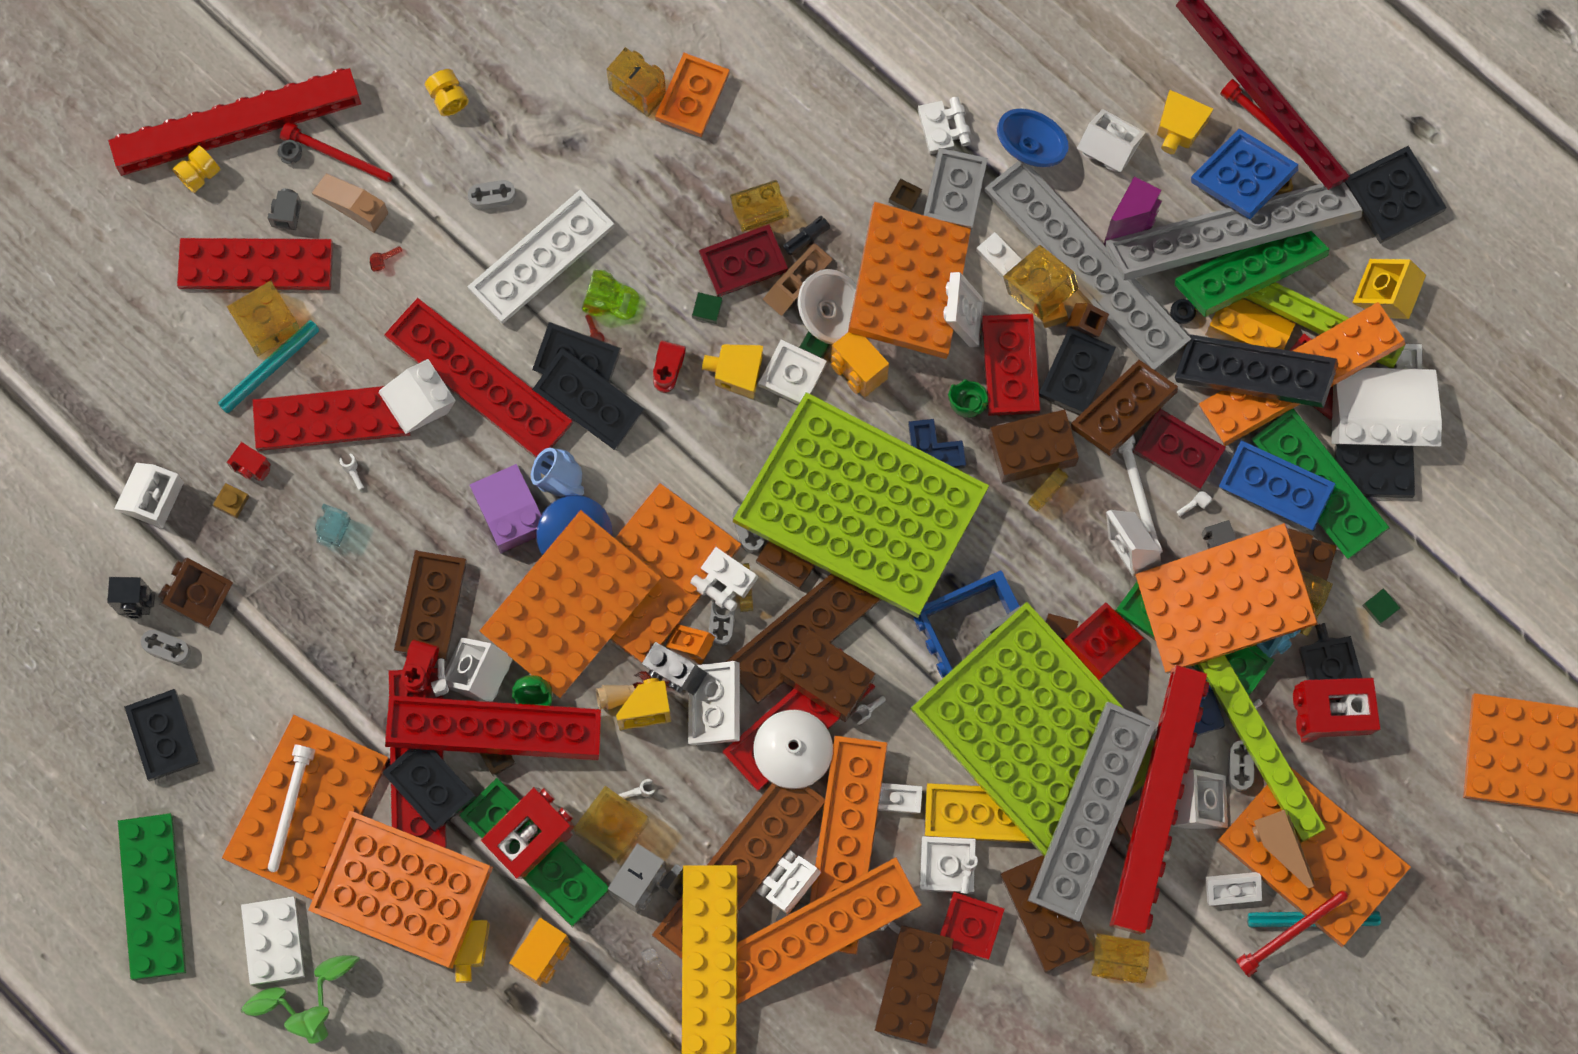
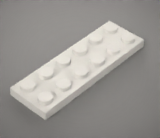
(541, 256)

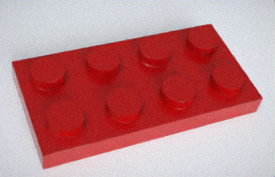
(1010, 364)

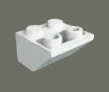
(150, 494)

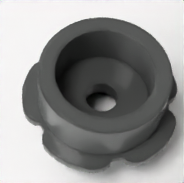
(285, 147)

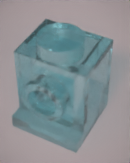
(331, 526)

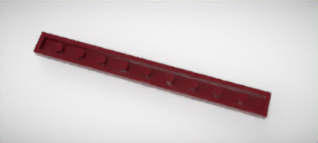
(1263, 92)

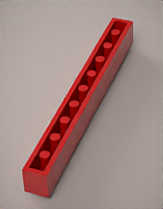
(234, 121)
(1158, 800)

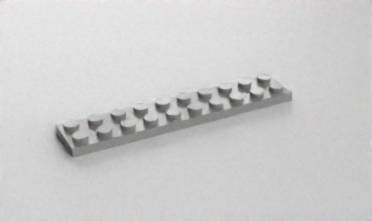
(1053, 225)
(1231, 231)

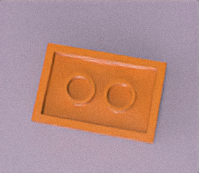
(692, 95)

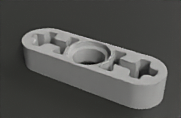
(714, 626)

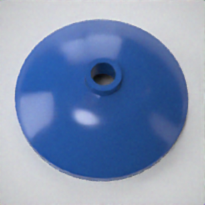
(1032, 138)
(562, 512)

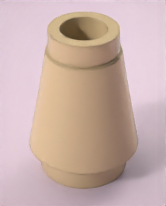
(613, 695)

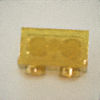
(759, 206)
(1120, 958)

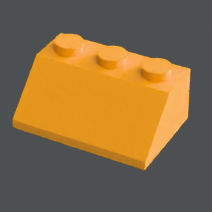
(1250, 325)

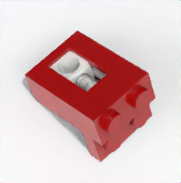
(1315, 710)
(553, 822)

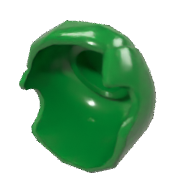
(968, 398)
(532, 691)

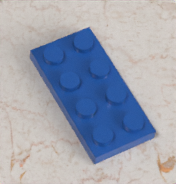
(1277, 485)

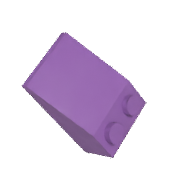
(507, 507)

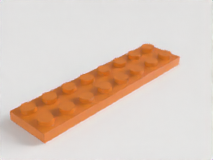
(1354, 344)
(849, 816)
(823, 928)

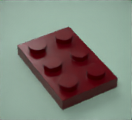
(743, 260)
(1179, 449)

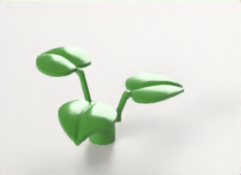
(311, 1021)

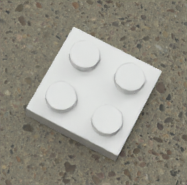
(792, 372)
(942, 863)

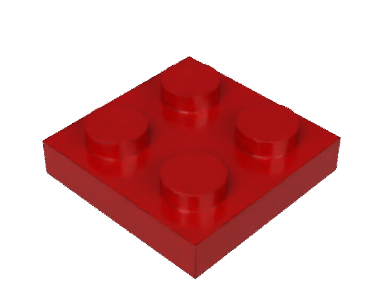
(972, 925)

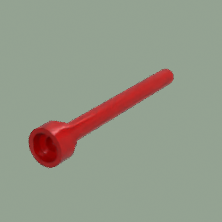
(1233, 92)
(291, 132)
(1250, 962)

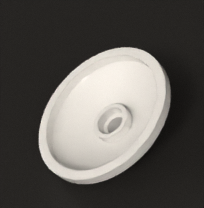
(832, 293)
(793, 767)

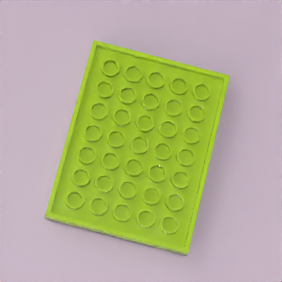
(861, 504)
(1021, 721)

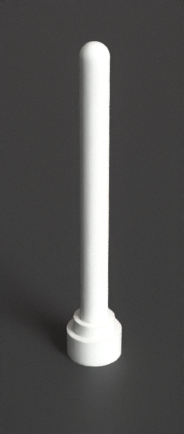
(1126, 450)
(302, 757)

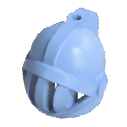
(562, 477)

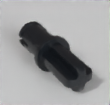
(807, 235)

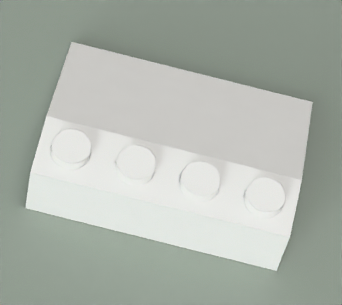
(1387, 408)

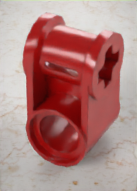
(668, 362)
(419, 661)

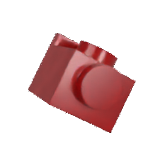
(249, 463)

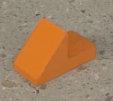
(690, 643)

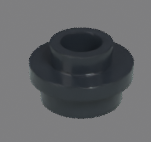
(1186, 305)

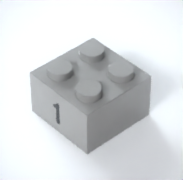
(638, 878)

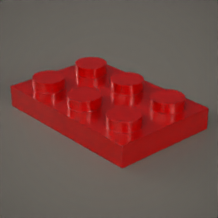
(1103, 640)

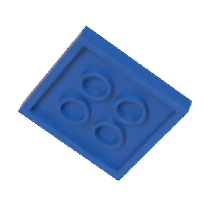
(1244, 173)

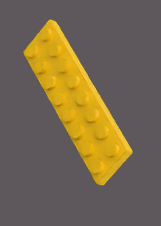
(709, 959)

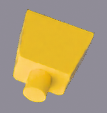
(1181, 121)
(736, 368)
(472, 951)

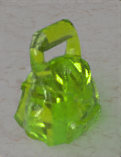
(606, 296)

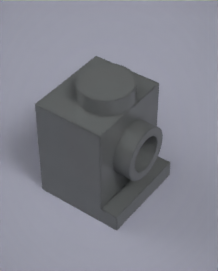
(285, 210)
(1218, 534)

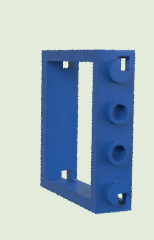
(922, 623)

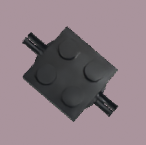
(1330, 657)

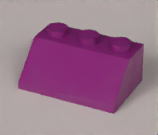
(1135, 211)

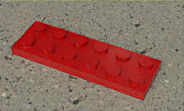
(254, 262)
(323, 419)
(742, 752)

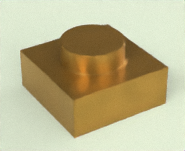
(1056, 317)
(231, 500)

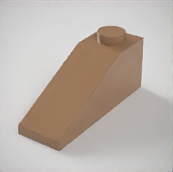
(352, 201)
(787, 288)
(1282, 842)

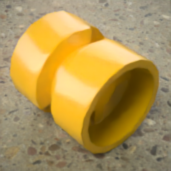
(445, 89)
(196, 169)

